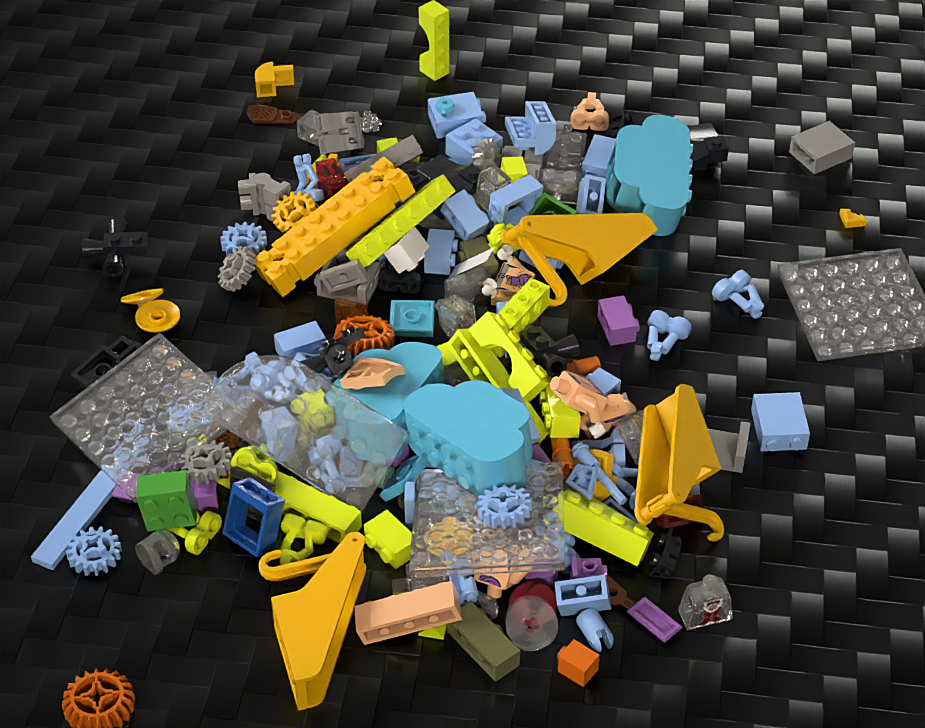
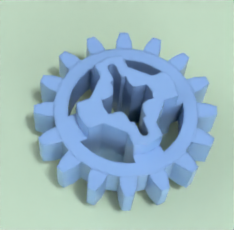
(244, 236)
(504, 506)
(93, 551)

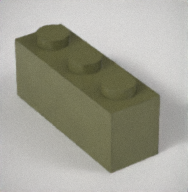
(485, 642)

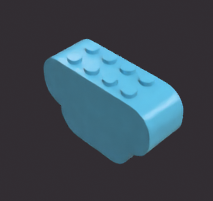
(651, 171)
(422, 367)
(471, 433)

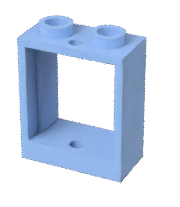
(525, 191)

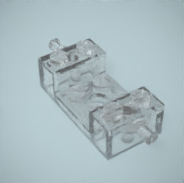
(563, 165)

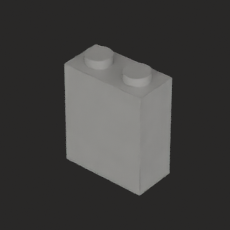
(822, 147)

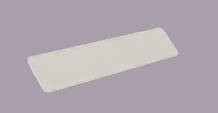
(472, 262)

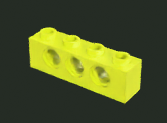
(524, 308)

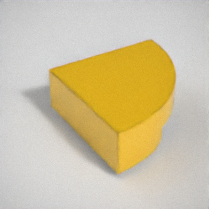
(851, 219)

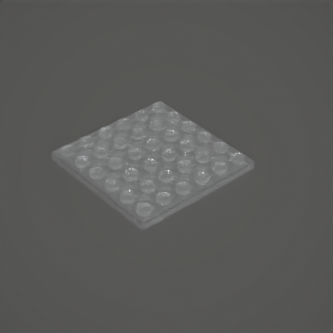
(857, 303)
(141, 414)
(454, 541)

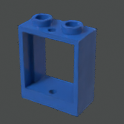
(270, 504)

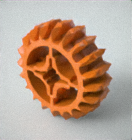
(378, 333)
(83, 698)

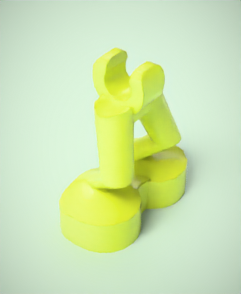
(256, 462)
(296, 527)
(198, 537)

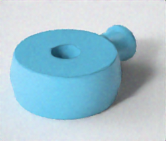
(444, 106)

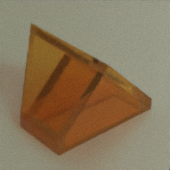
(347, 308)

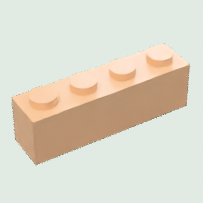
(408, 612)

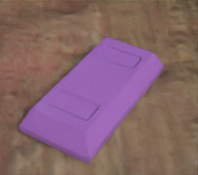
(654, 619)

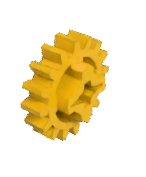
(292, 210)

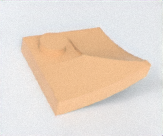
(371, 373)

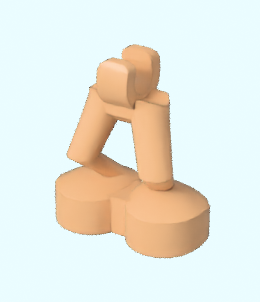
(596, 120)

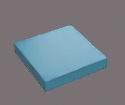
(412, 318)
(405, 473)

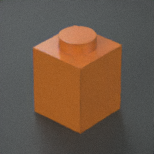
(578, 662)

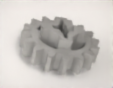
(487, 154)
(237, 268)
(206, 461)

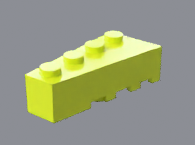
(605, 527)

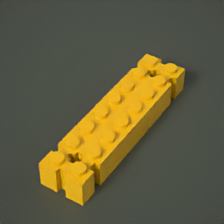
(333, 226)

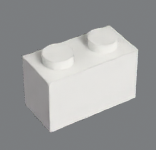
(407, 251)

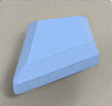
(583, 480)

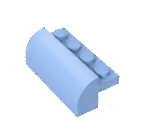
(533, 130)

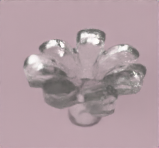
(370, 121)

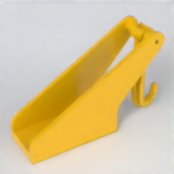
(581, 241)
(674, 458)
(316, 618)

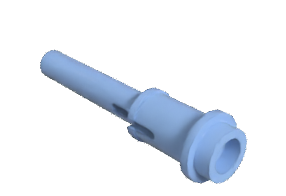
(582, 453)

